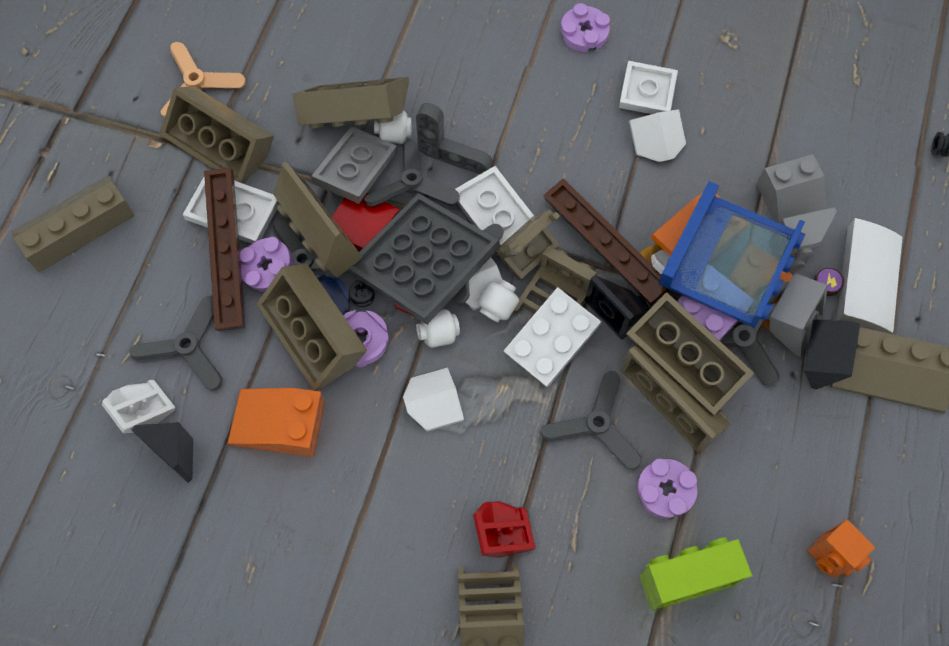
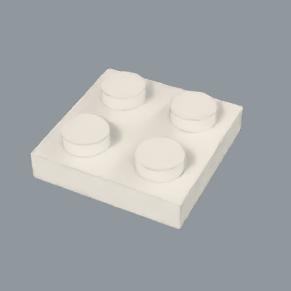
(647, 88)

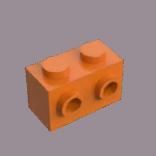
(841, 550)

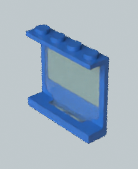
(731, 258)

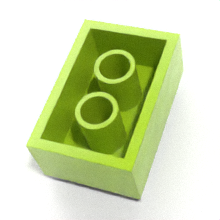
(694, 573)

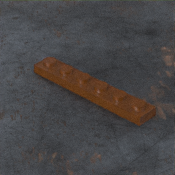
(606, 241)
(224, 249)

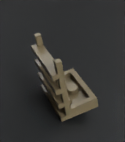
(526, 246)
(557, 271)
(491, 622)

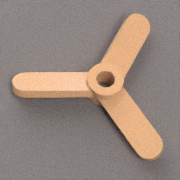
(203, 80)

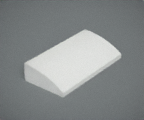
(870, 276)

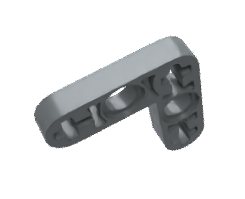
(433, 144)

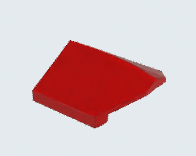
(503, 529)

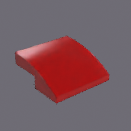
(361, 221)

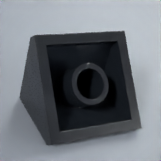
(831, 352)
(171, 444)

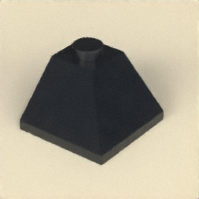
(615, 305)

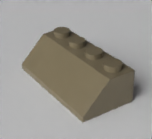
(351, 102)
(215, 133)
(314, 222)
(72, 224)
(310, 325)
(690, 353)
(900, 370)
(673, 401)

